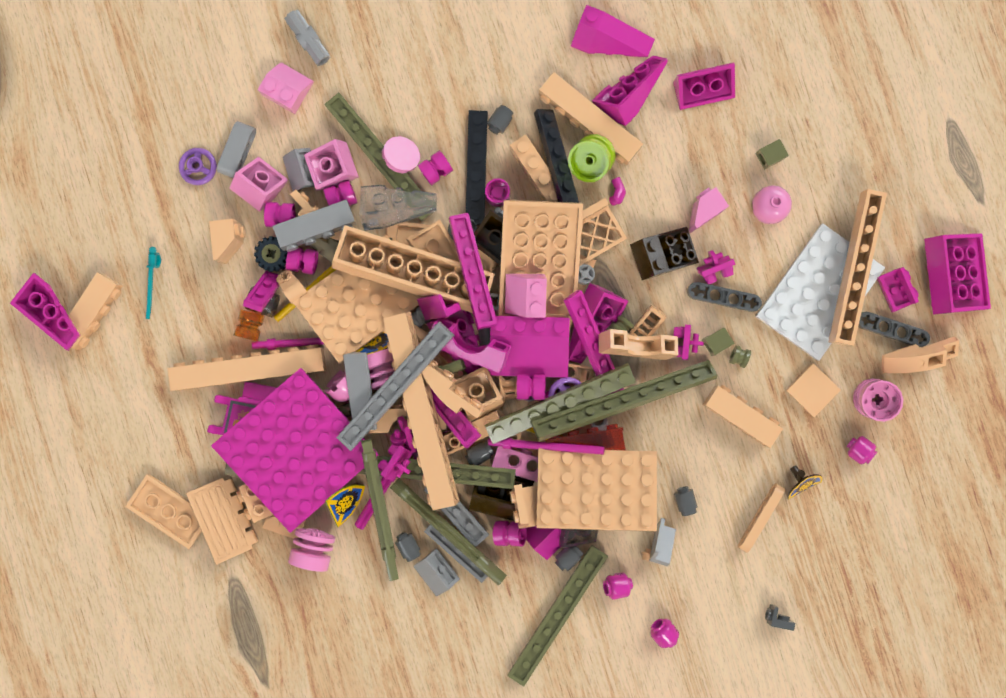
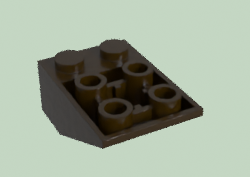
(664, 253)

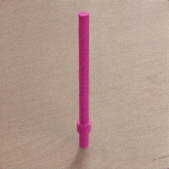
(272, 344)
(508, 443)

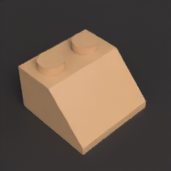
(226, 239)
(481, 387)

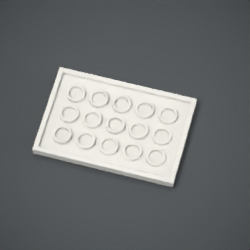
(808, 293)

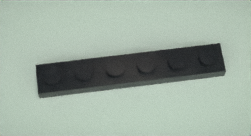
(555, 156)
(476, 165)

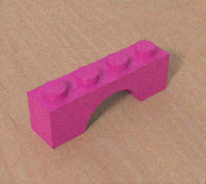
(491, 356)

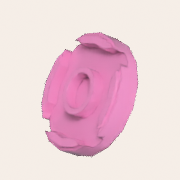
(401, 154)

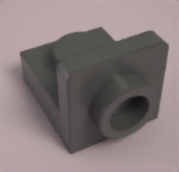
(781, 621)

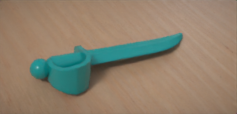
(154, 261)

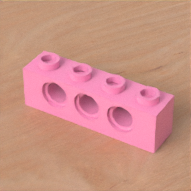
(501, 461)

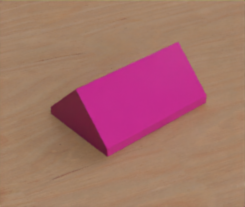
(705, 86)
(544, 540)

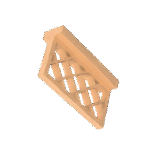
(589, 214)

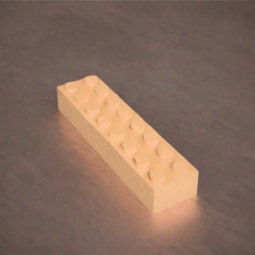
(402, 267)

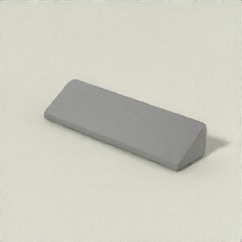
(358, 381)

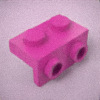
(898, 289)

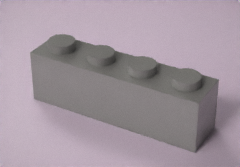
(314, 225)

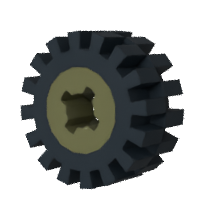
(276, 260)

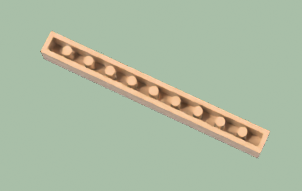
(422, 417)

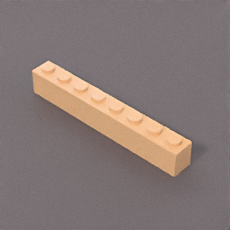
(857, 267)
(246, 369)

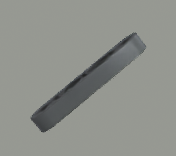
(724, 295)
(892, 329)

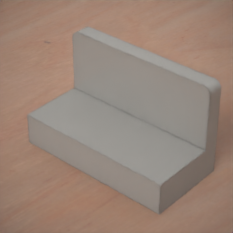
(298, 169)
(662, 544)
(436, 572)

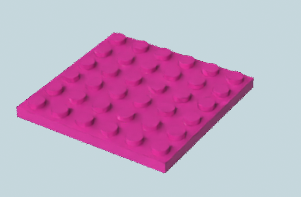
(291, 450)

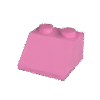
(285, 87)
(331, 164)
(258, 183)
(707, 206)
(526, 295)

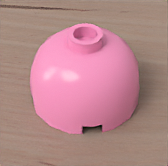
(771, 204)
(338, 387)

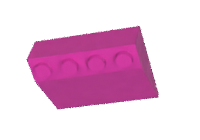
(957, 273)
(537, 345)

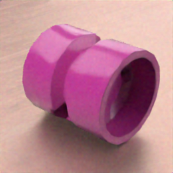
(435, 167)
(497, 191)
(343, 192)
(277, 214)
(302, 260)
(531, 387)
(508, 533)

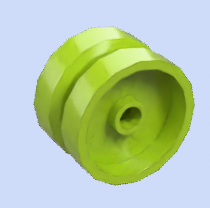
(591, 158)

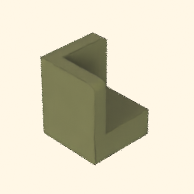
(772, 154)
(718, 341)

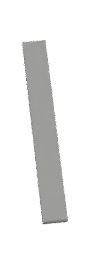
(395, 386)

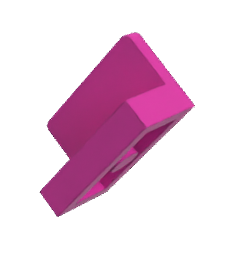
(434, 307)
(255, 392)

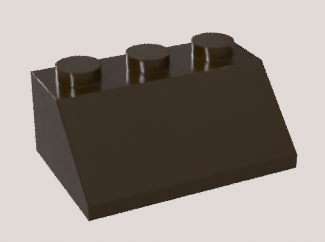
(489, 236)
(496, 500)

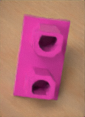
(716, 263)
(685, 332)
(403, 436)
(397, 464)

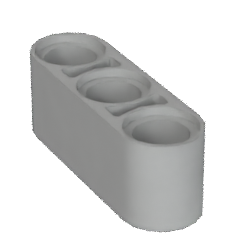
(236, 149)

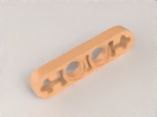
(761, 518)

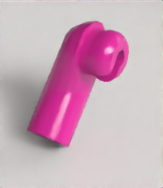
(619, 193)

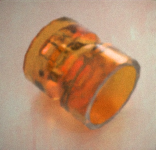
(244, 330)

